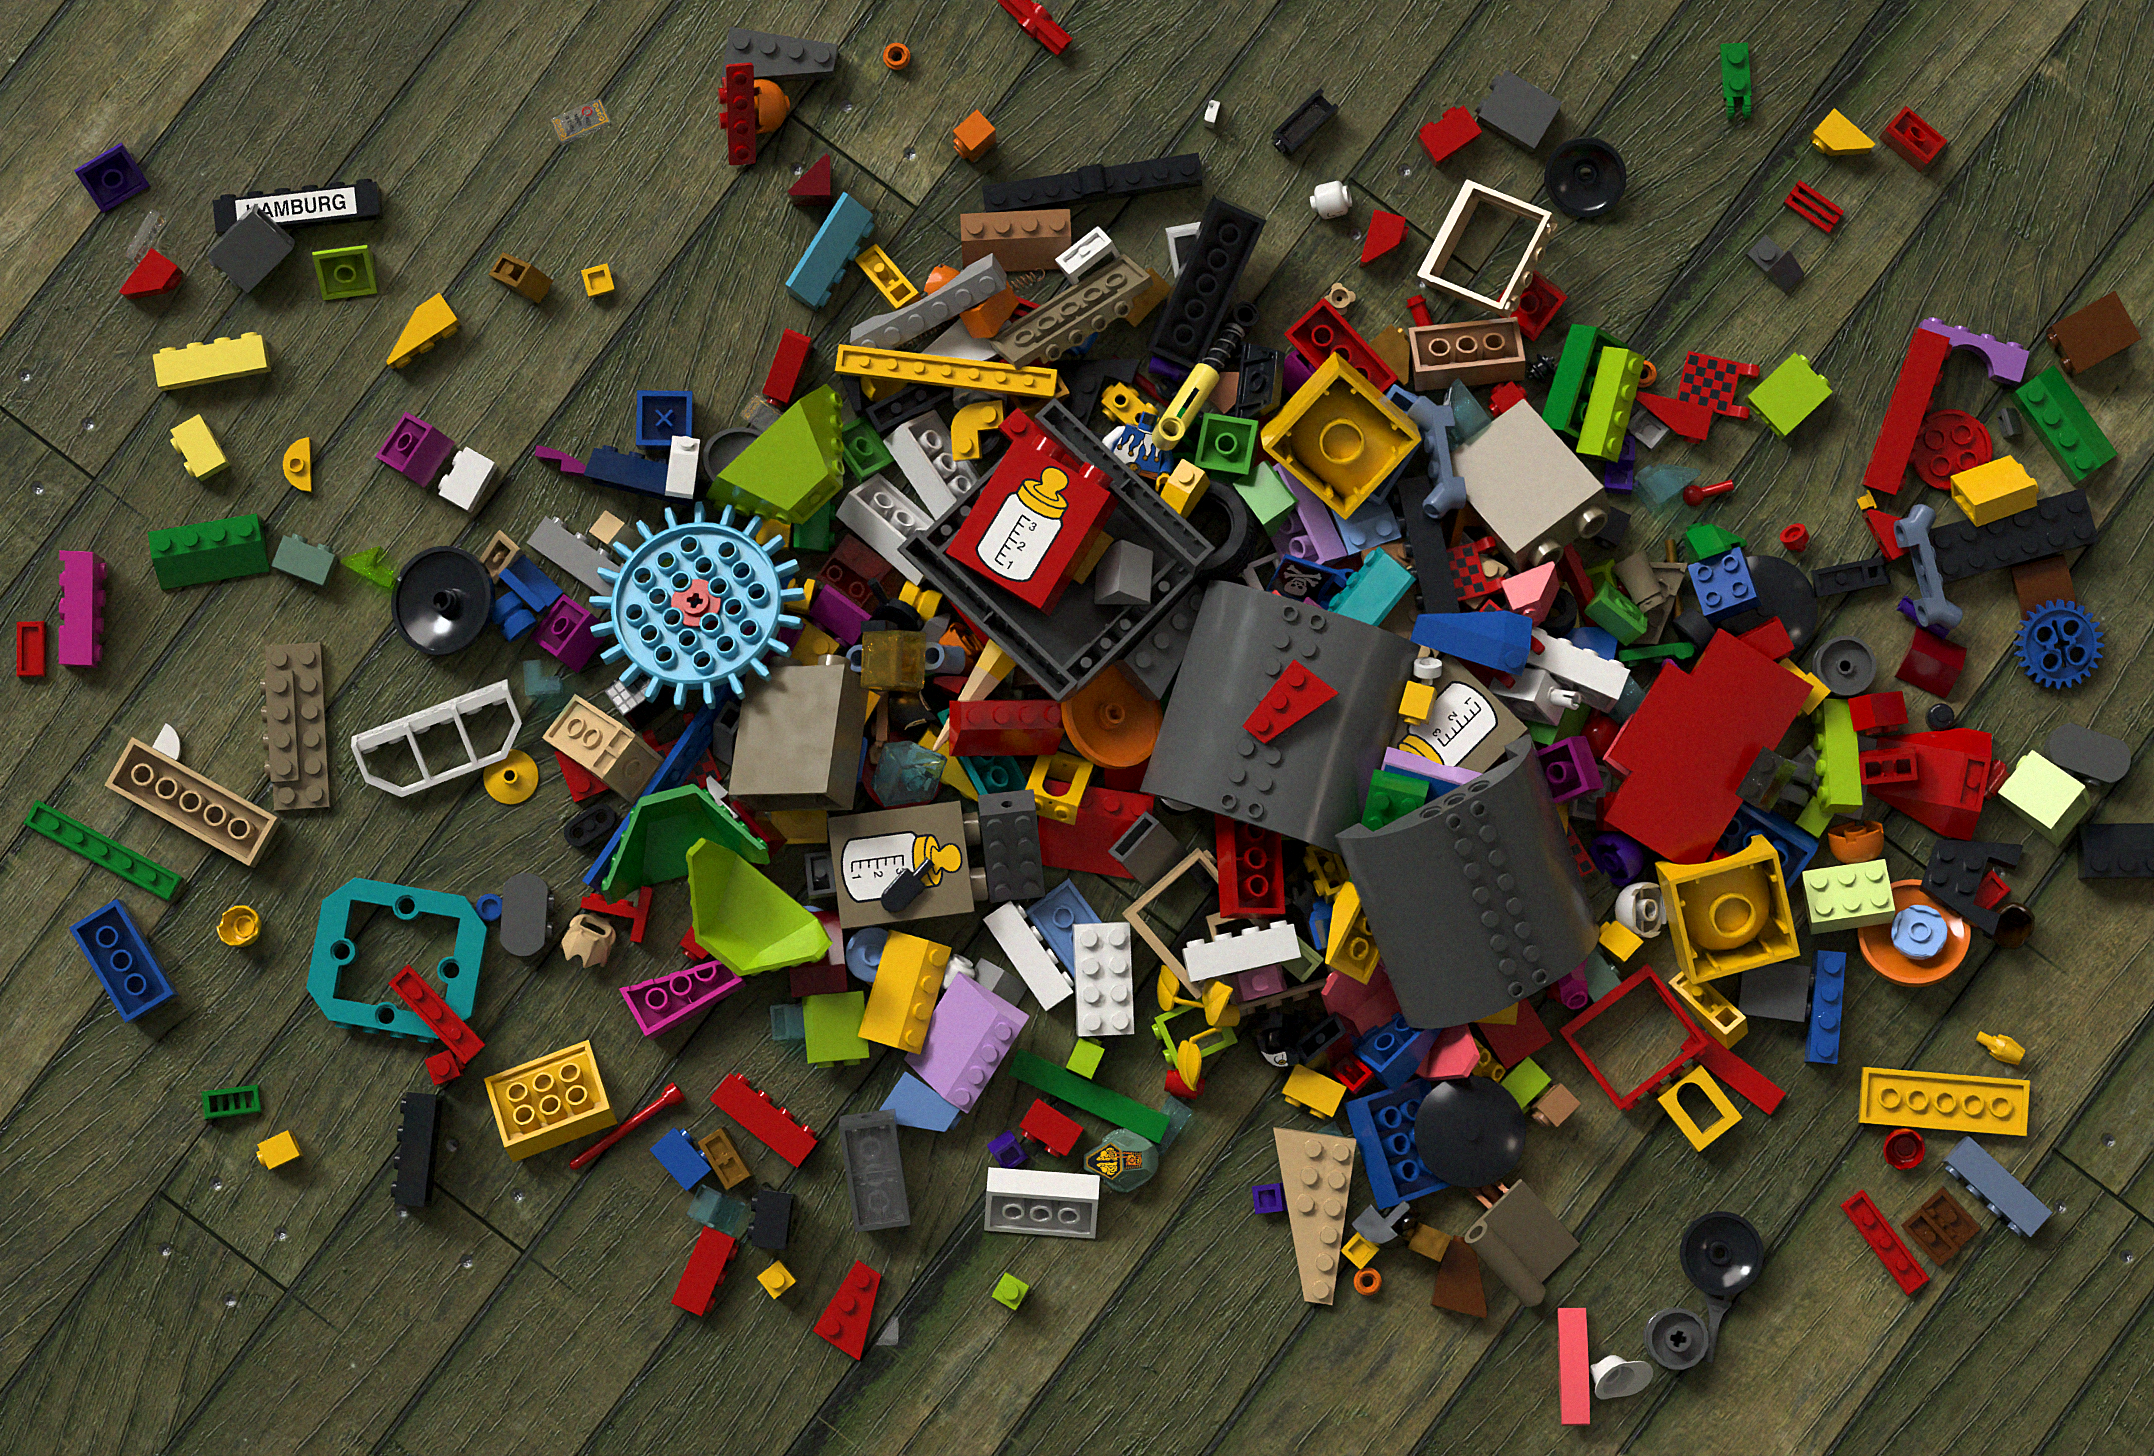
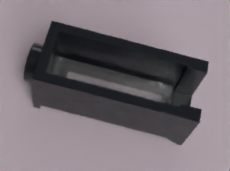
(1303, 123)

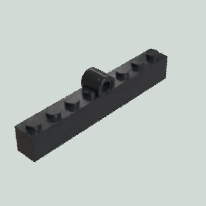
(1094, 184)

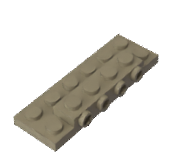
(1073, 314)
(296, 726)

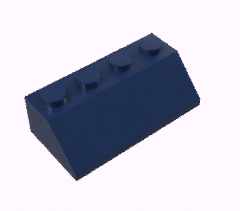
(635, 475)

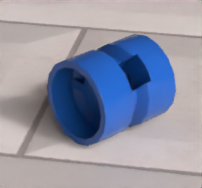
(512, 617)

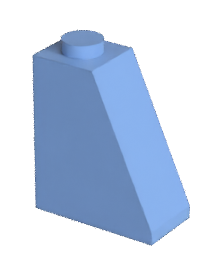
(921, 1106)

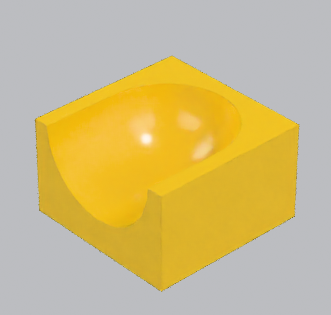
(1340, 435)
(1728, 912)

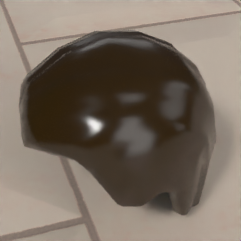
(2014, 925)

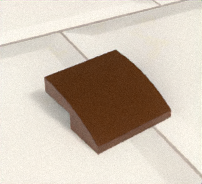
(2042, 581)
(1940, 1226)

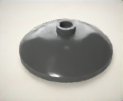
(725, 448)

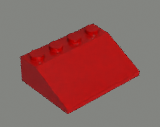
(1099, 824)

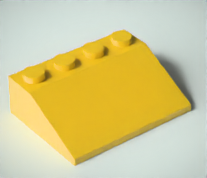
(550, 1101)

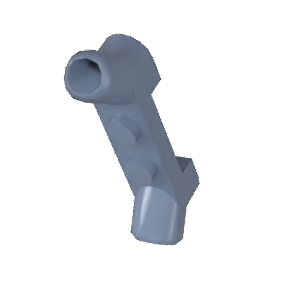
(1437, 423)
(1913, 533)
(937, 658)

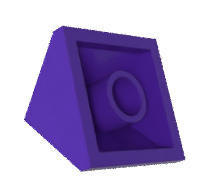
(112, 177)

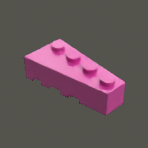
(81, 608)
(679, 996)

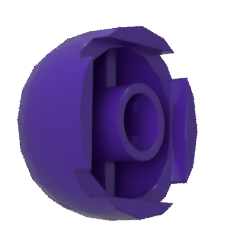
(1618, 855)

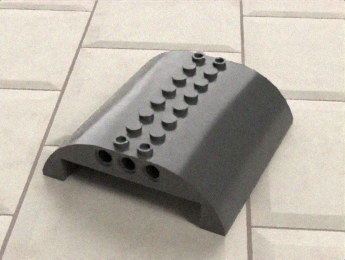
(1079, 636)
(1320, 769)
(1474, 895)

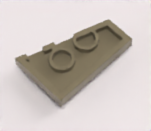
(1670, 579)

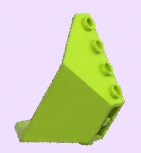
(790, 465)
(746, 916)

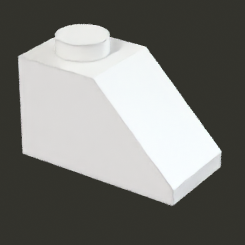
(682, 467)

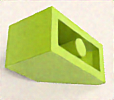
(1085, 1057)

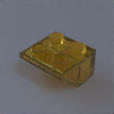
(893, 660)

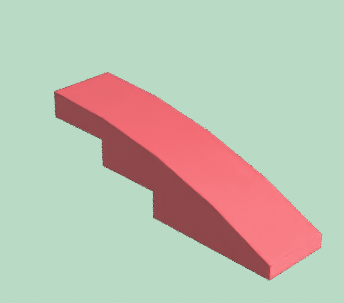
(1573, 1367)

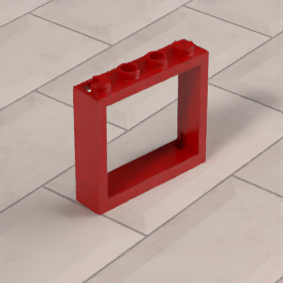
(1672, 1069)

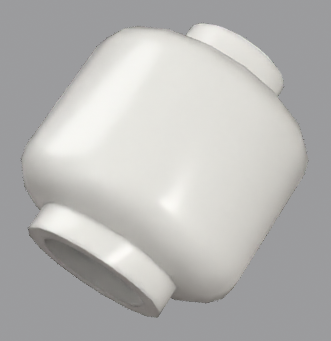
(1331, 199)
(954, 965)

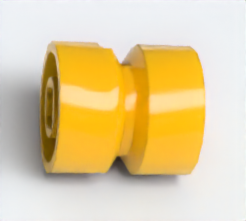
(925, 602)

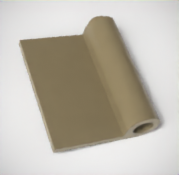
(1521, 1242)

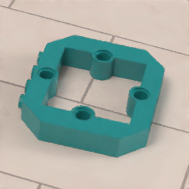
(334, 931)

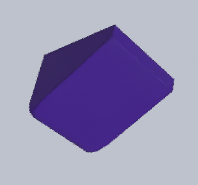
(1007, 1150)

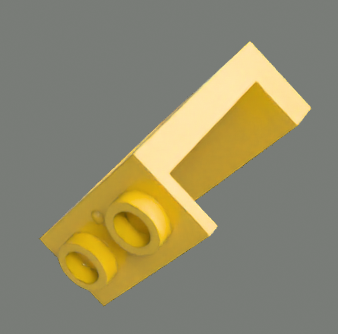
(1065, 768)
(1668, 1100)

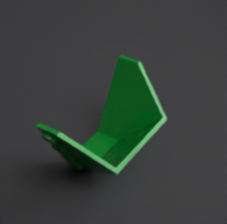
(664, 830)

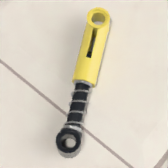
(1204, 377)

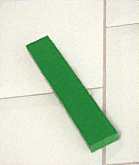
(103, 850)
(1089, 1095)

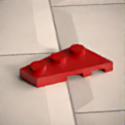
(1288, 701)
(579, 780)

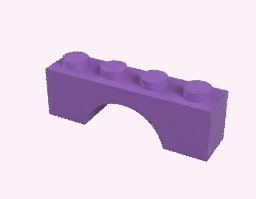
(2003, 361)

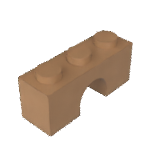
(1553, 1107)

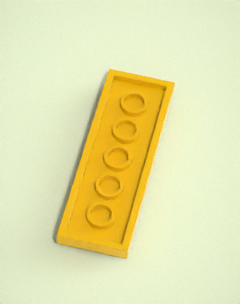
(1944, 1101)

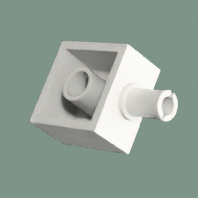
(1535, 696)

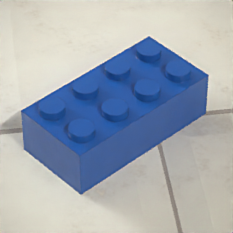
(124, 961)

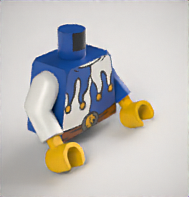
(1136, 449)

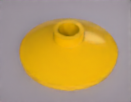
(520, 787)

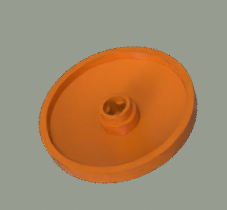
(1112, 722)
(1890, 964)

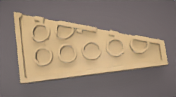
(1316, 1188)

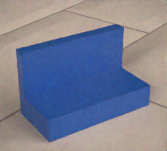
(531, 584)

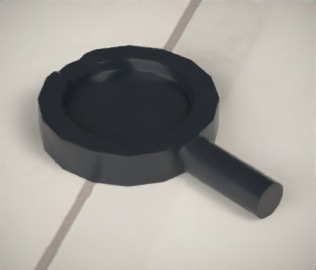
(894, 609)

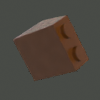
(2092, 335)

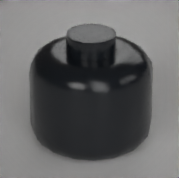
(1939, 717)

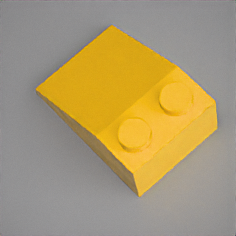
(1350, 940)

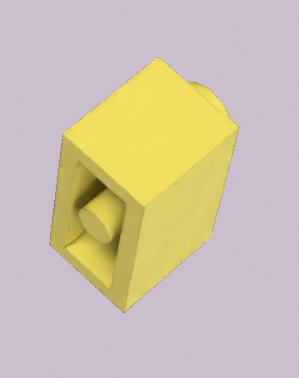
(199, 447)

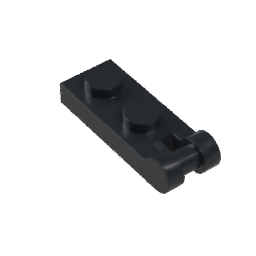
(1849, 577)

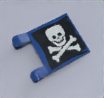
(1303, 579)

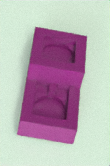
(569, 465)

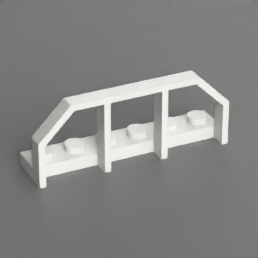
(421, 721)

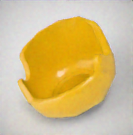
(239, 926)

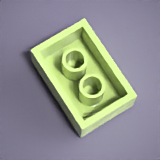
(1848, 896)

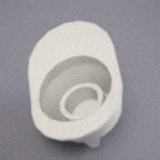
(1620, 1378)

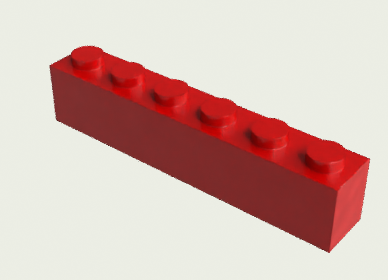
(1905, 411)

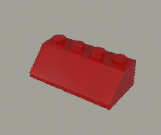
(1326, 331)
(1004, 727)

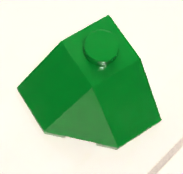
(1709, 541)

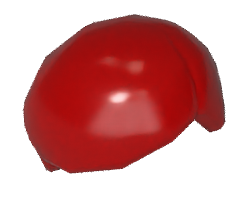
(1600, 734)
(1904, 1149)

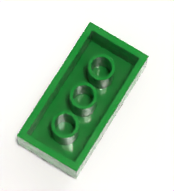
(1392, 798)

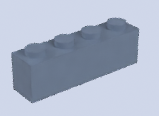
(1996, 1186)

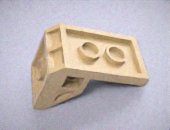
(604, 748)

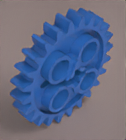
(2034, 651)

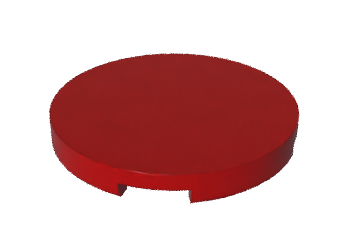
(1949, 446)

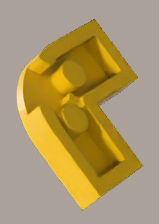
(968, 425)

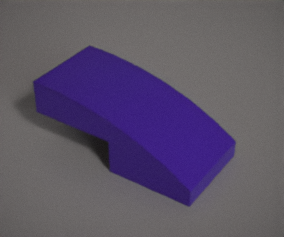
(1619, 475)
(1269, 1198)

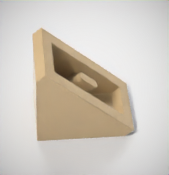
(611, 529)
(500, 554)

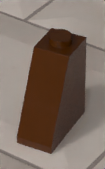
(1459, 1280)

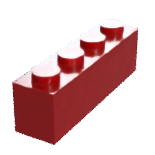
(764, 1120)

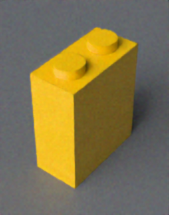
(1994, 490)

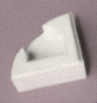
(1211, 114)
(168, 742)

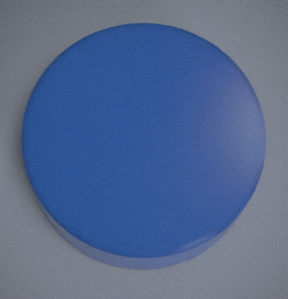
(489, 907)

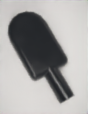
(905, 888)

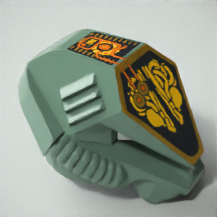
(1123, 1160)

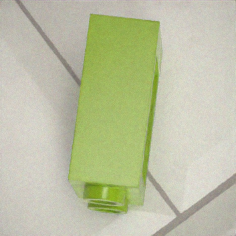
(1170, 1053)

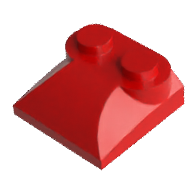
(1537, 305)

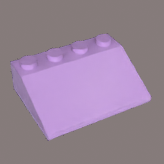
(966, 1041)

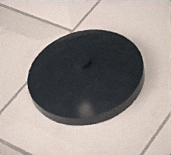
(1782, 593)
(443, 601)
(1469, 1131)

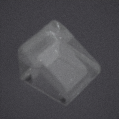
(891, 1333)

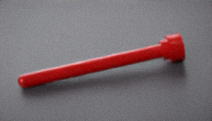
(671, 1096)

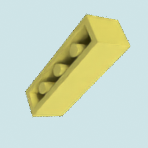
(211, 362)

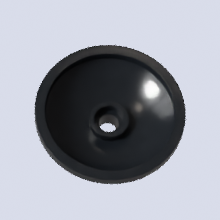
(1580, 193)
(1741, 1255)

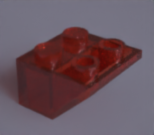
(851, 569)

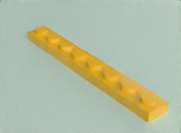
(946, 371)

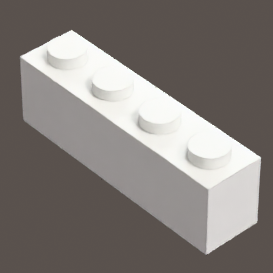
(1028, 955)

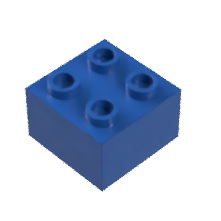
(663, 416)
(1724, 585)

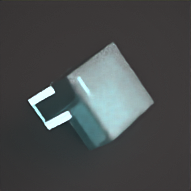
(537, 684)
(787, 1022)
(715, 1209)

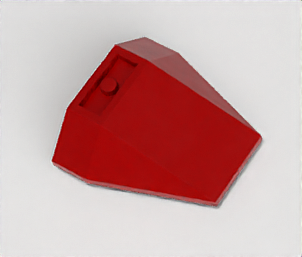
(1949, 782)

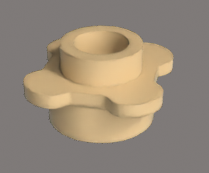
(1340, 291)

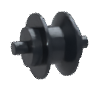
(1541, 368)

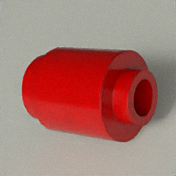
(1996, 778)
(1176, 1086)

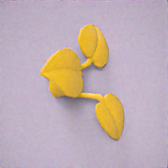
(1217, 1011)

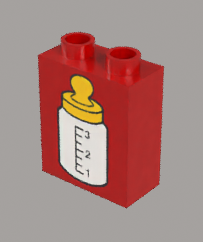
(1034, 523)

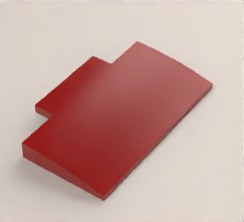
(1697, 744)

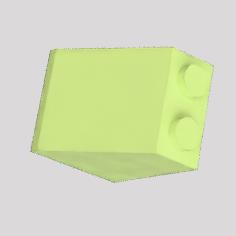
(2045, 797)

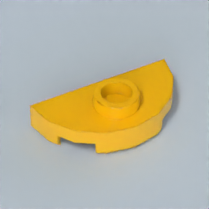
(298, 464)

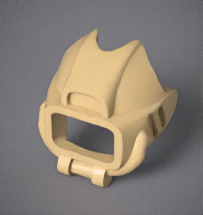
(587, 943)

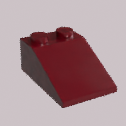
(829, 973)

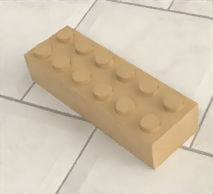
(193, 802)

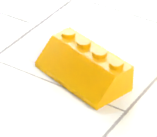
(904, 991)

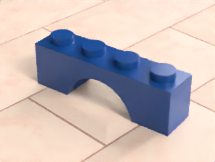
(1825, 1021)

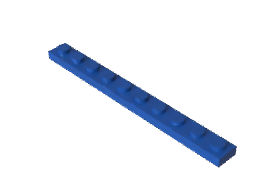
(671, 773)

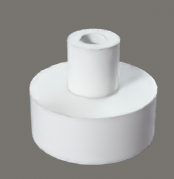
(1427, 669)

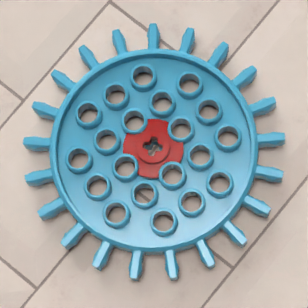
(682, 668)

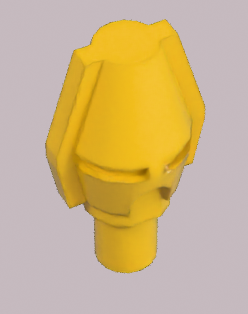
(2002, 1047)

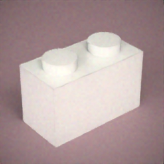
(467, 479)

